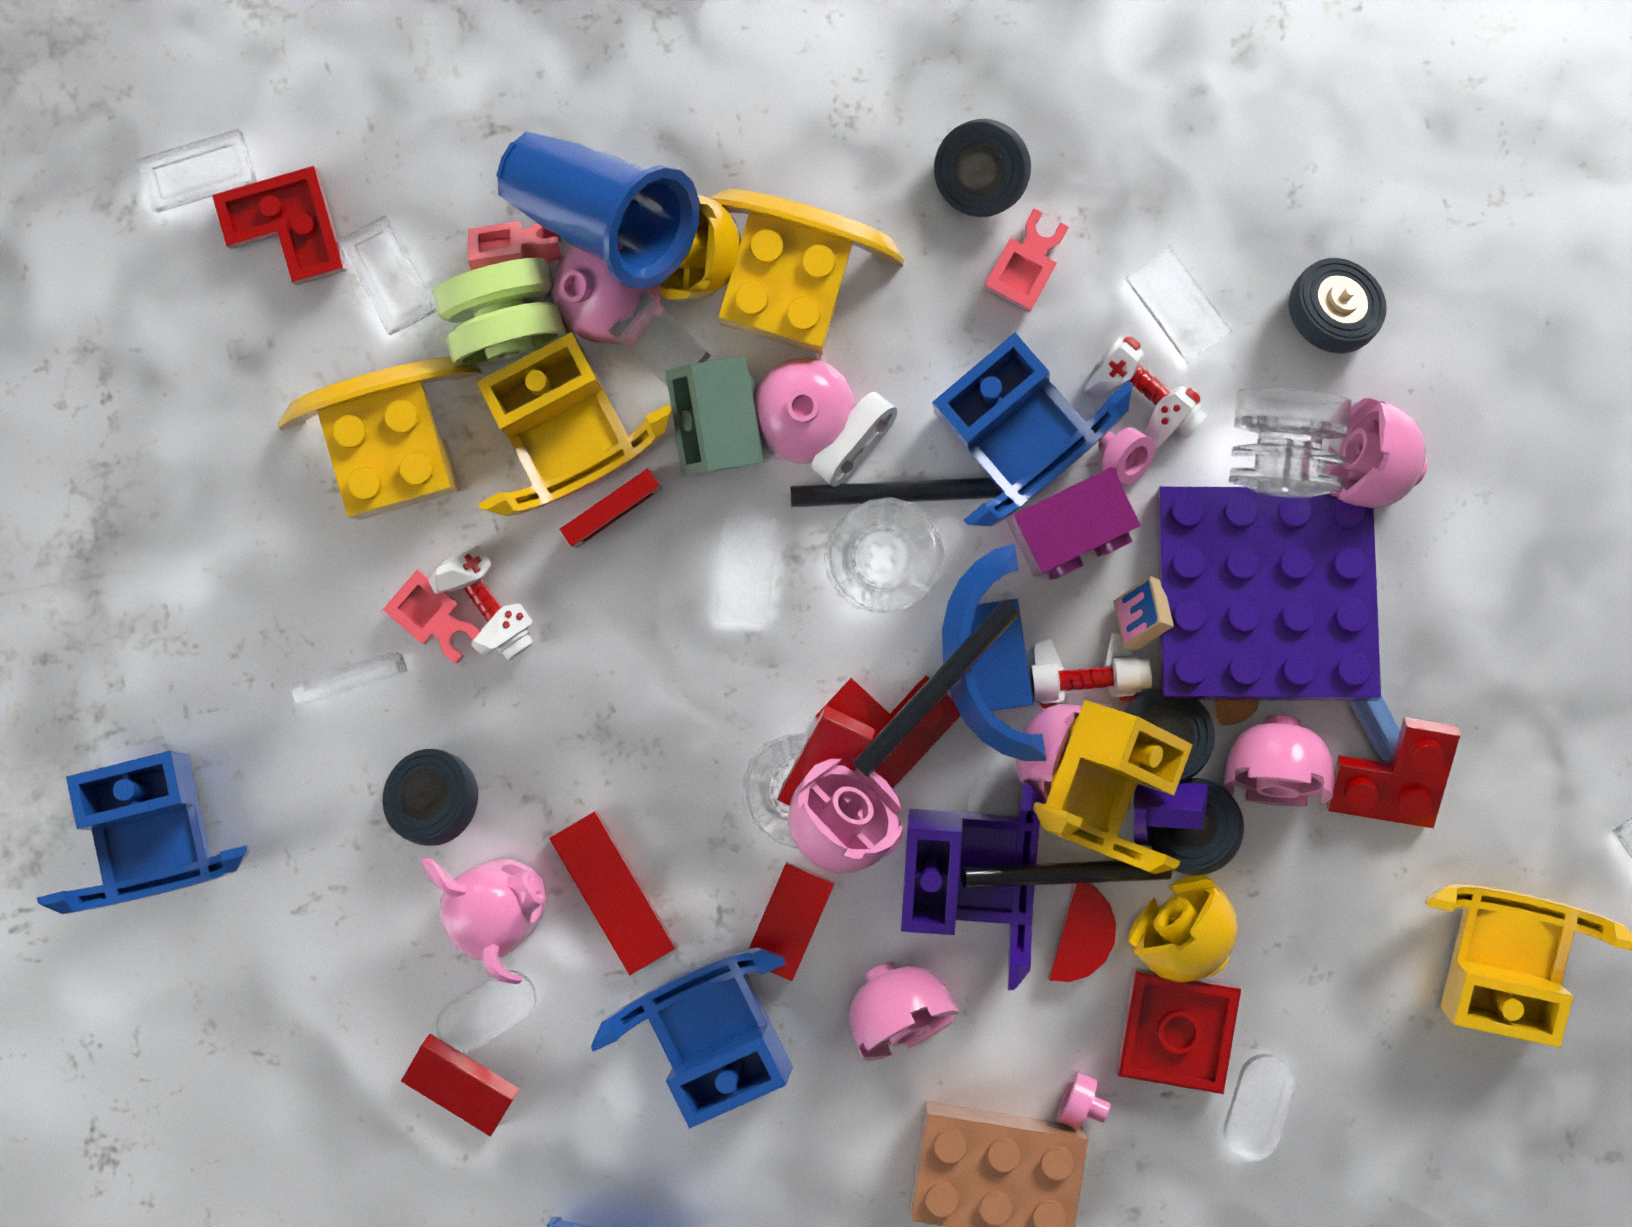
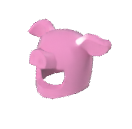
(489, 909)

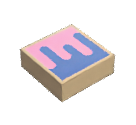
(1143, 613)

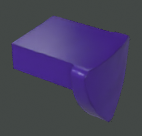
(1161, 809)

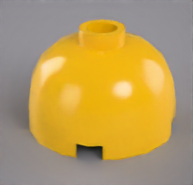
(710, 257)
(1187, 933)

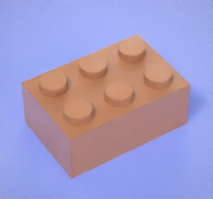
(996, 1170)

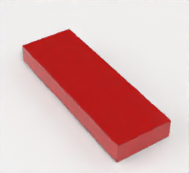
(612, 892)

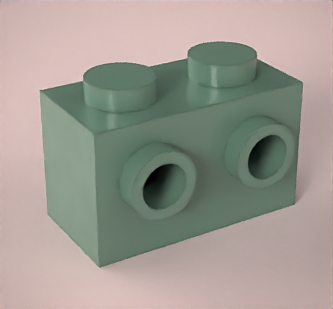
(714, 415)

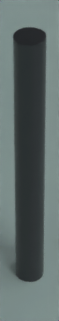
(904, 490)
(936, 688)
(1055, 874)

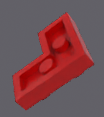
(289, 208)
(861, 706)
(1408, 787)

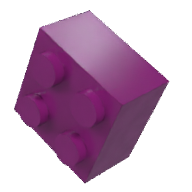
(1073, 522)

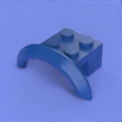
(1020, 425)
(1001, 674)
(143, 832)
(712, 1035)

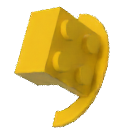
(792, 267)
(560, 425)
(383, 435)
(1098, 778)
(1514, 960)

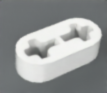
(863, 431)

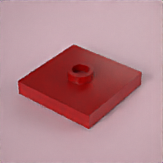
(1178, 1032)

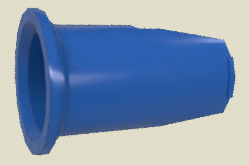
(602, 202)

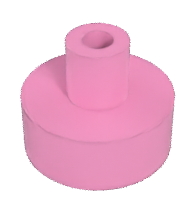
(1128, 453)
(1080, 1102)

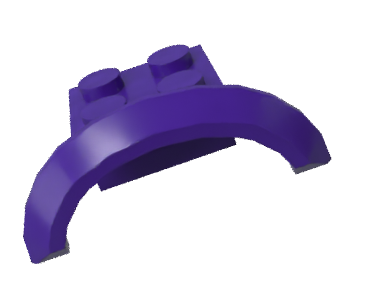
(947, 841)

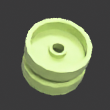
(499, 311)

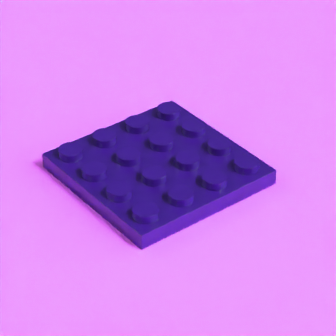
(1267, 597)

